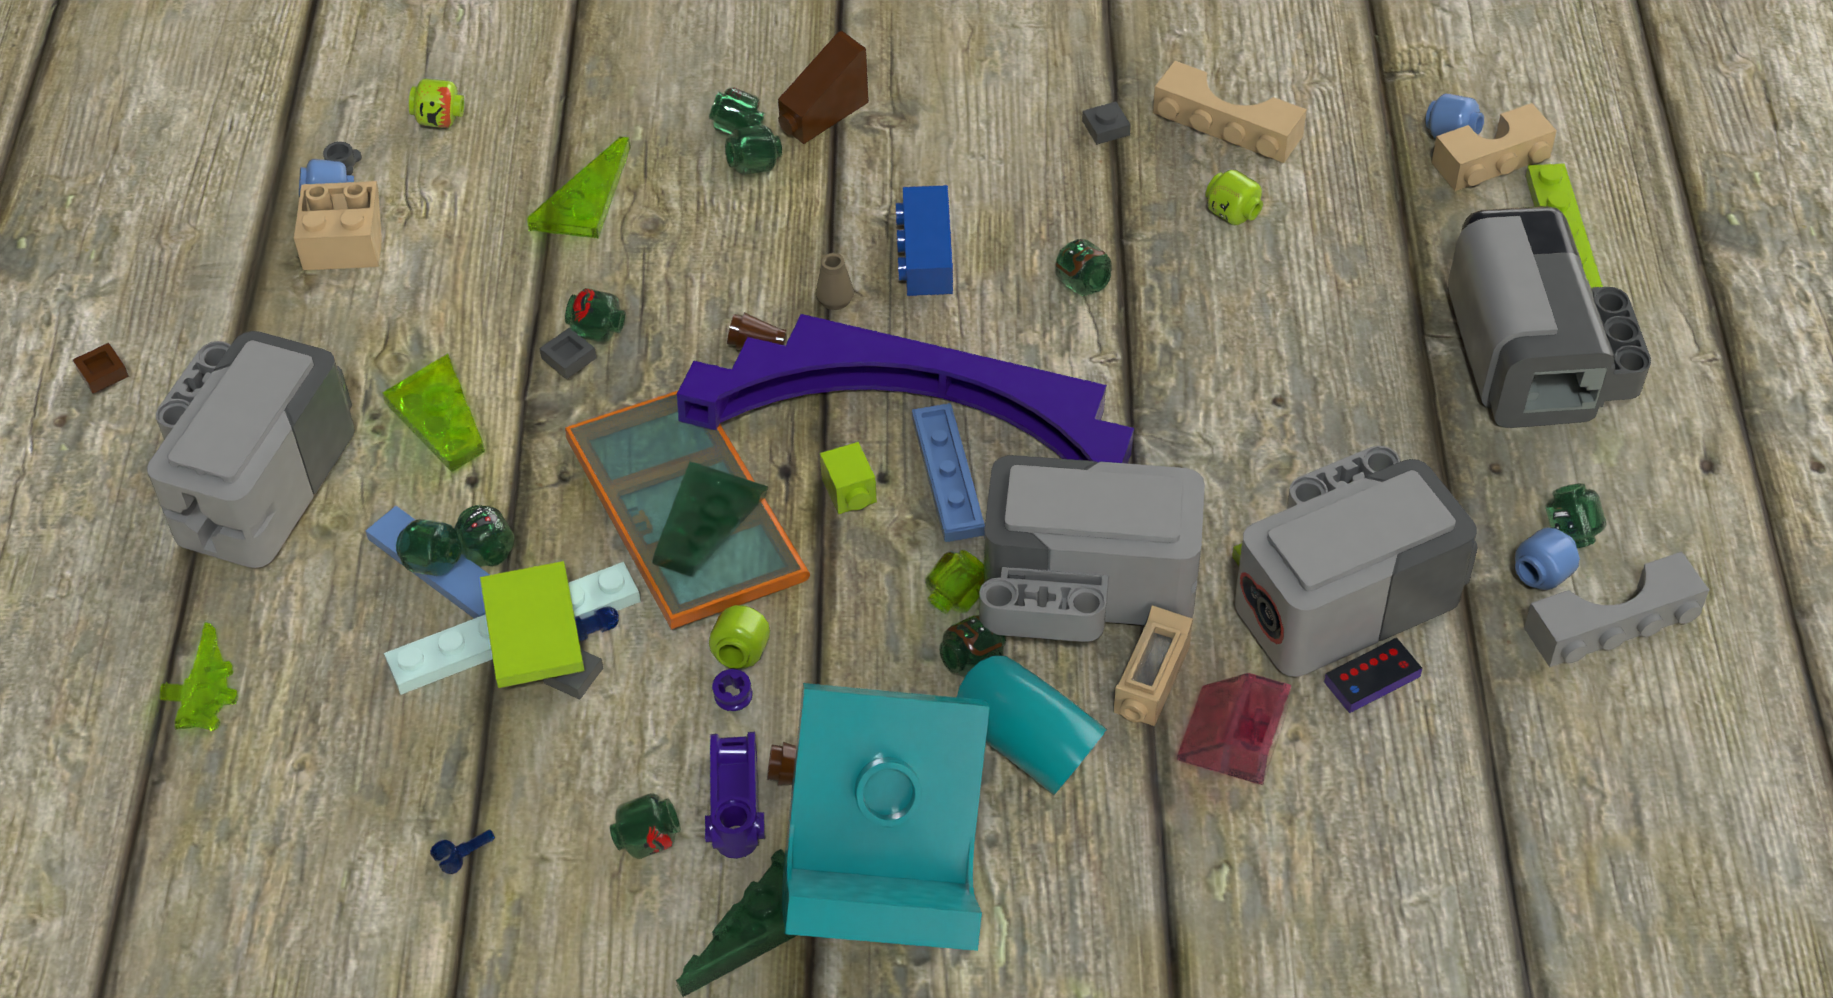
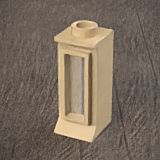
(1153, 666)

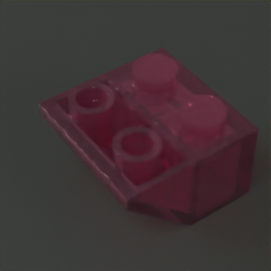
(1236, 726)

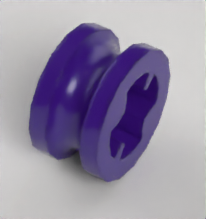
(740, 681)

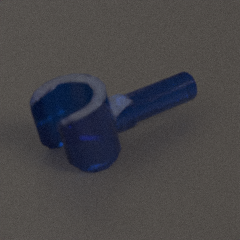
(455, 860)

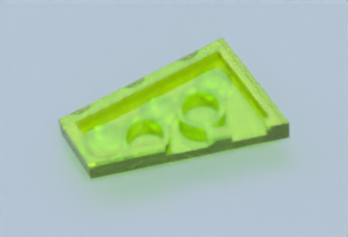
(437, 413)

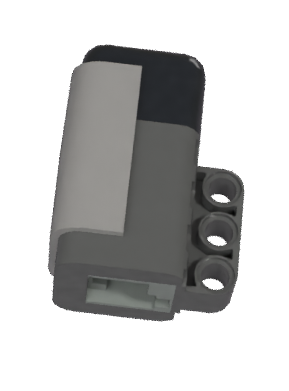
(1534, 326)

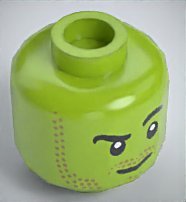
(1234, 197)

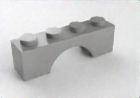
(1571, 627)

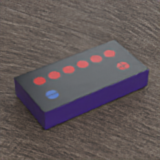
(1373, 675)

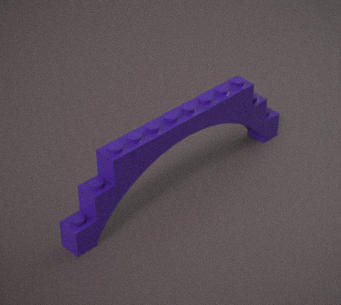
(838, 356)

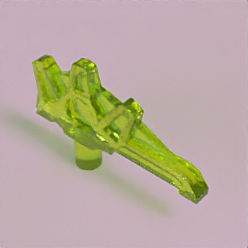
(205, 688)

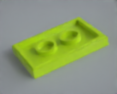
(531, 624)

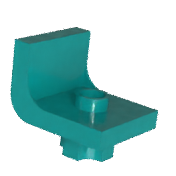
(885, 817)

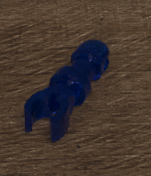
(603, 620)

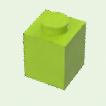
(848, 478)

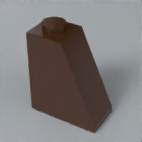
(826, 89)

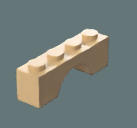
(1264, 128)

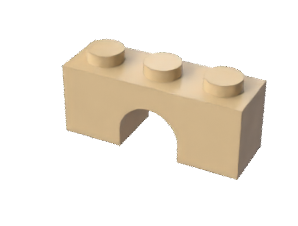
(1469, 159)

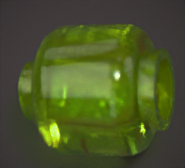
(955, 581)

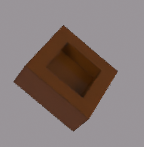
(100, 368)

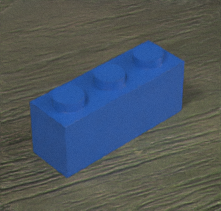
(925, 240)

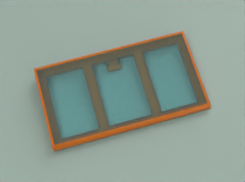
(636, 470)

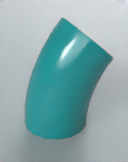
(1031, 721)

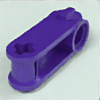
(734, 796)

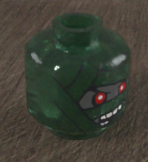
(484, 535)

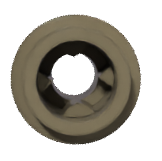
(834, 284)

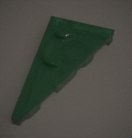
(743, 933)

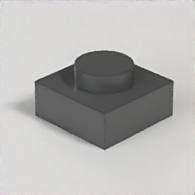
(1106, 123)
(568, 353)
(578, 683)

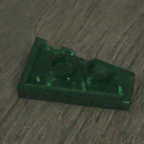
(704, 516)

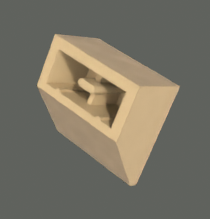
(338, 226)

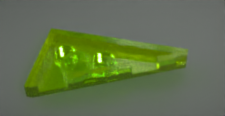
(584, 201)

